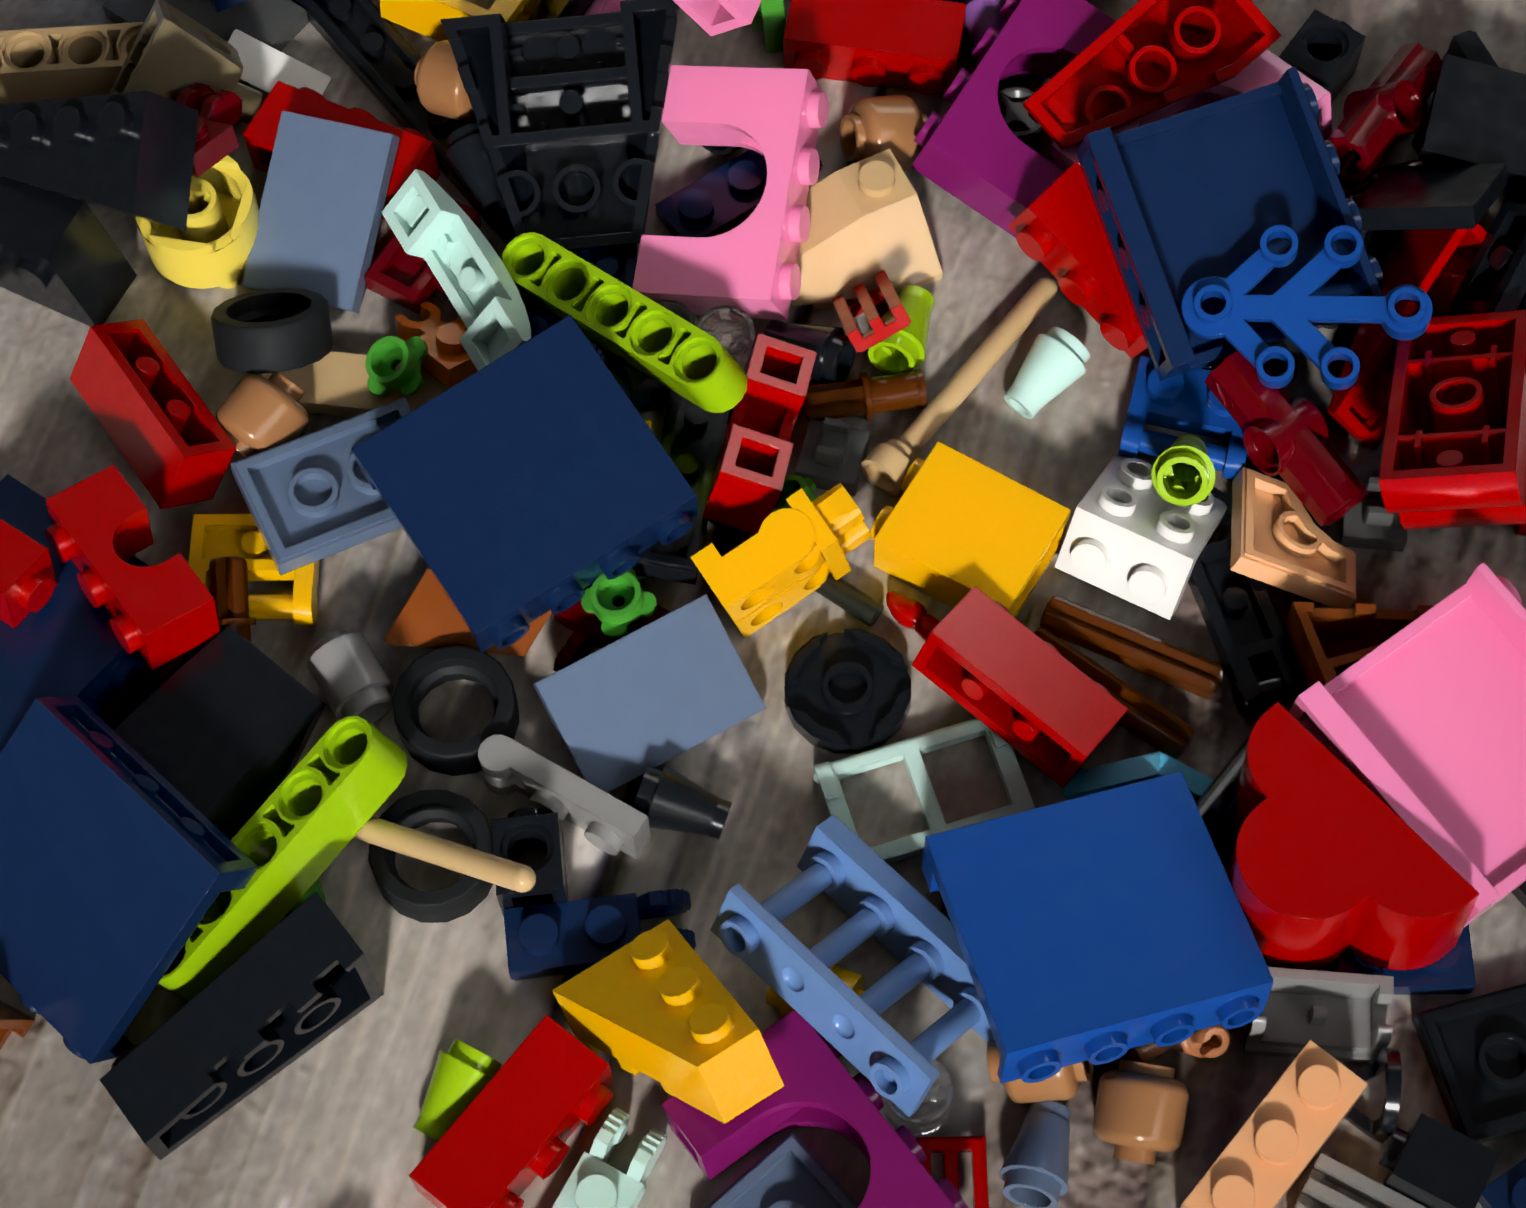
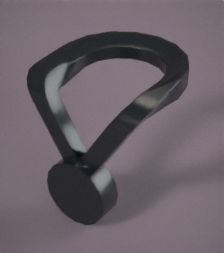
(1383, 1127)

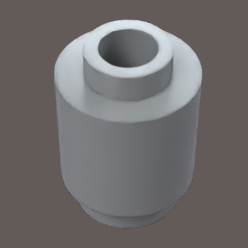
(351, 676)

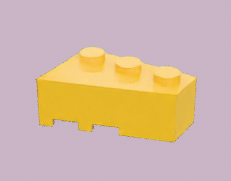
(673, 1021)

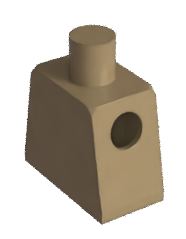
(178, 53)

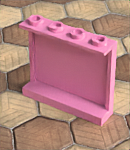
(1442, 730)

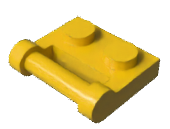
(239, 537)

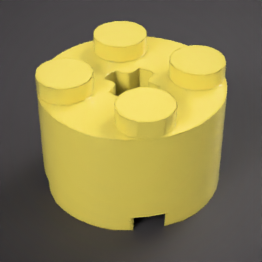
(217, 233)

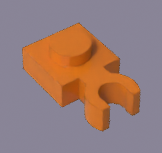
(445, 354)

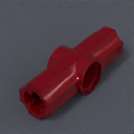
(1384, 110)
(1287, 440)

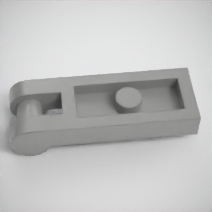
(606, 820)

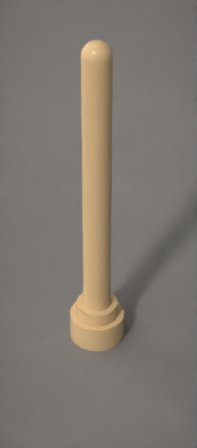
(890, 461)
(448, 854)

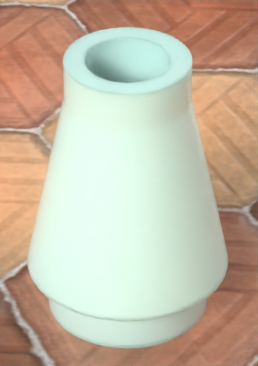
(1048, 370)

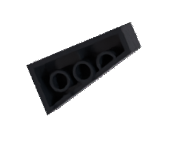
(106, 150)
(59, 254)
(243, 1027)

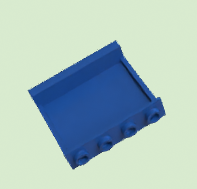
(1098, 927)

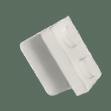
(1135, 540)

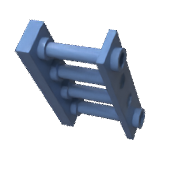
(879, 907)

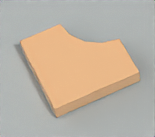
(1283, 546)

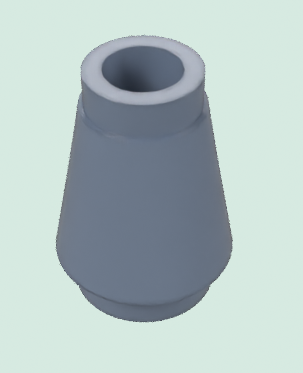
(1039, 1158)

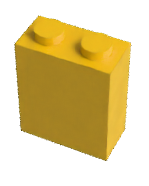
(967, 530)

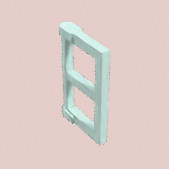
(910, 750)

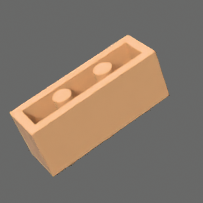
(1281, 1134)

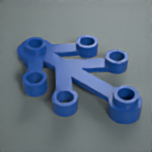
(1294, 308)

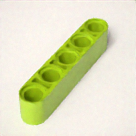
(627, 323)
(292, 845)

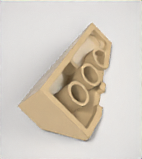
(860, 225)

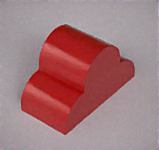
(1458, 424)
(1332, 864)

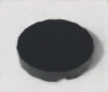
(847, 691)

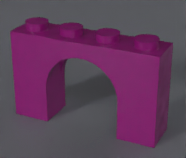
(972, 146)
(822, 1096)

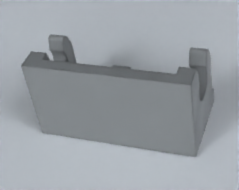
(1332, 1009)

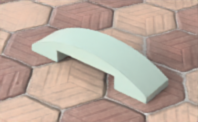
(464, 264)

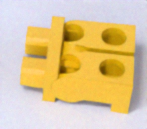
(785, 557)

